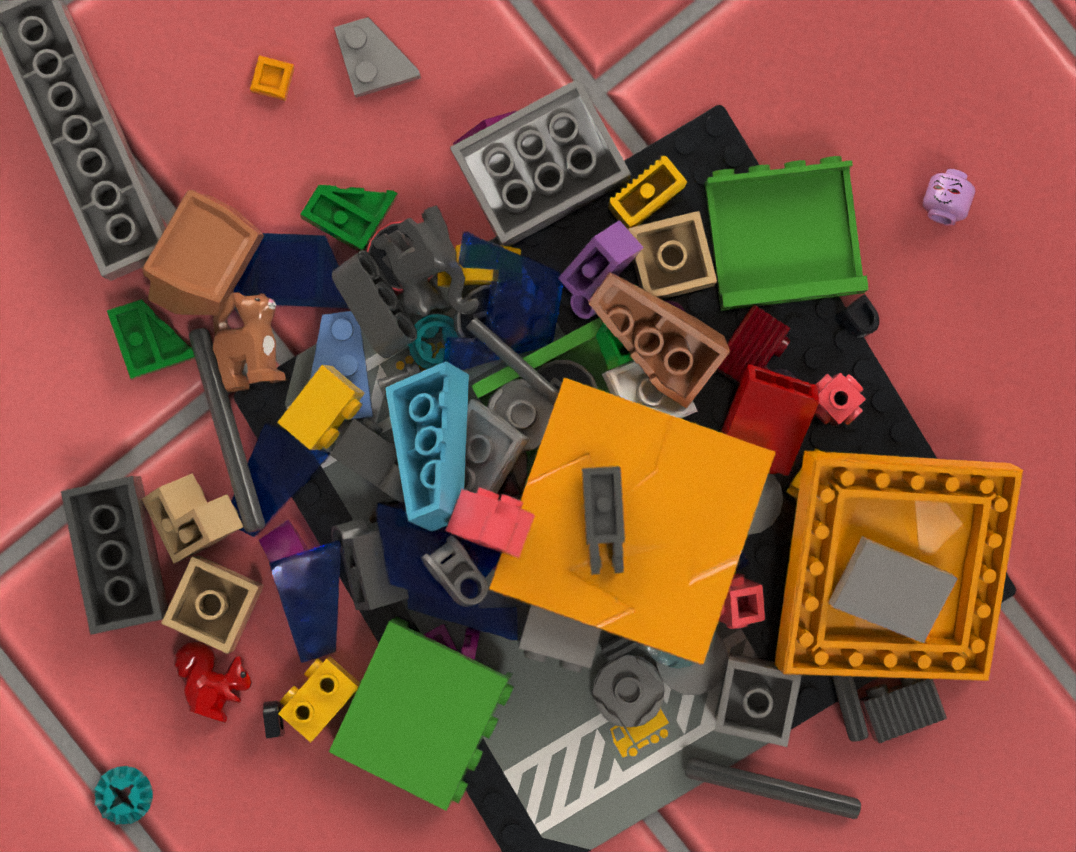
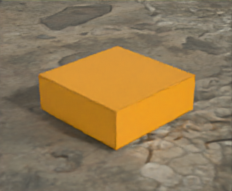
(272, 78)

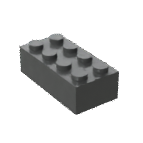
(115, 554)

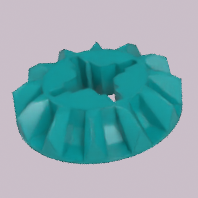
(428, 328)
(140, 795)

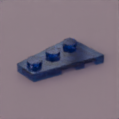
(279, 470)
(310, 598)

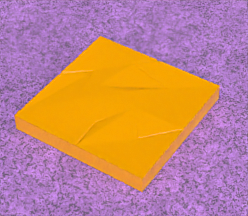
(927, 508)
(683, 513)

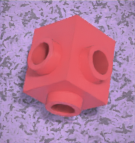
(828, 410)
(743, 603)

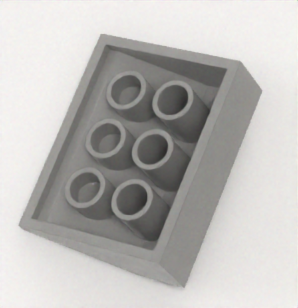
(541, 163)

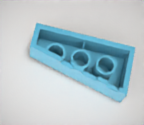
(430, 441)

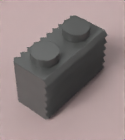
(901, 708)

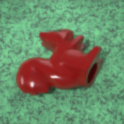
(204, 688)

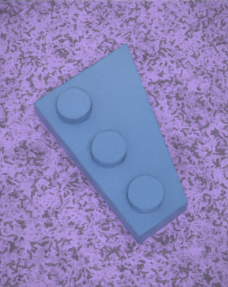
(343, 348)

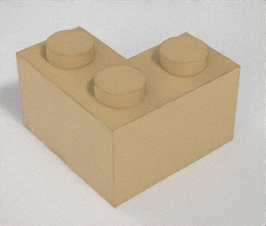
(187, 520)

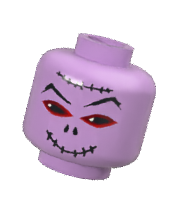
(948, 197)

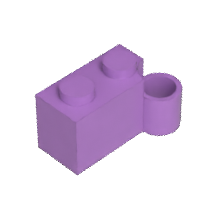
(605, 253)

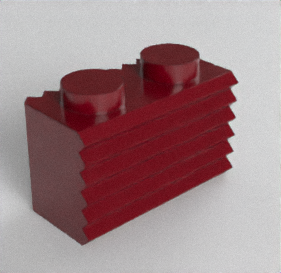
(754, 343)

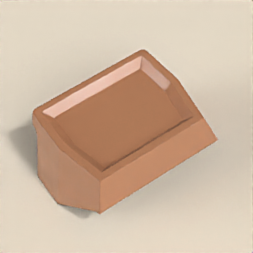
(200, 256)

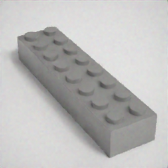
(80, 134)

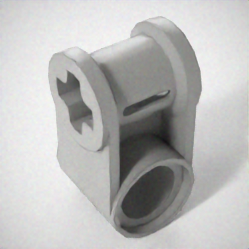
(455, 571)

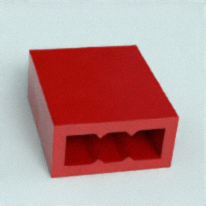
(772, 414)

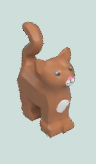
(248, 344)

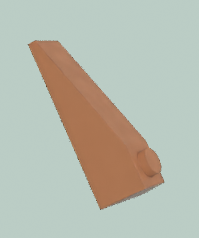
(664, 340)

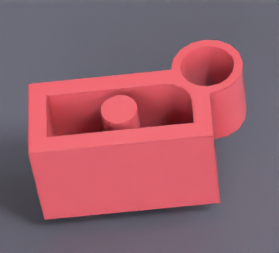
(491, 521)

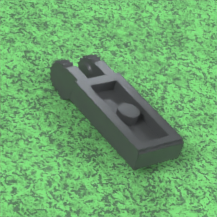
(603, 514)

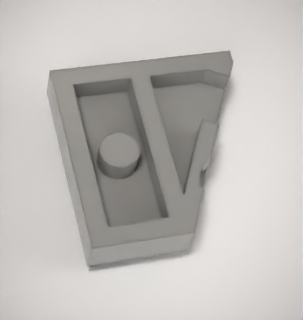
(372, 58)

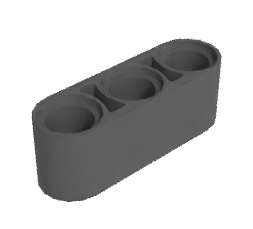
(374, 304)

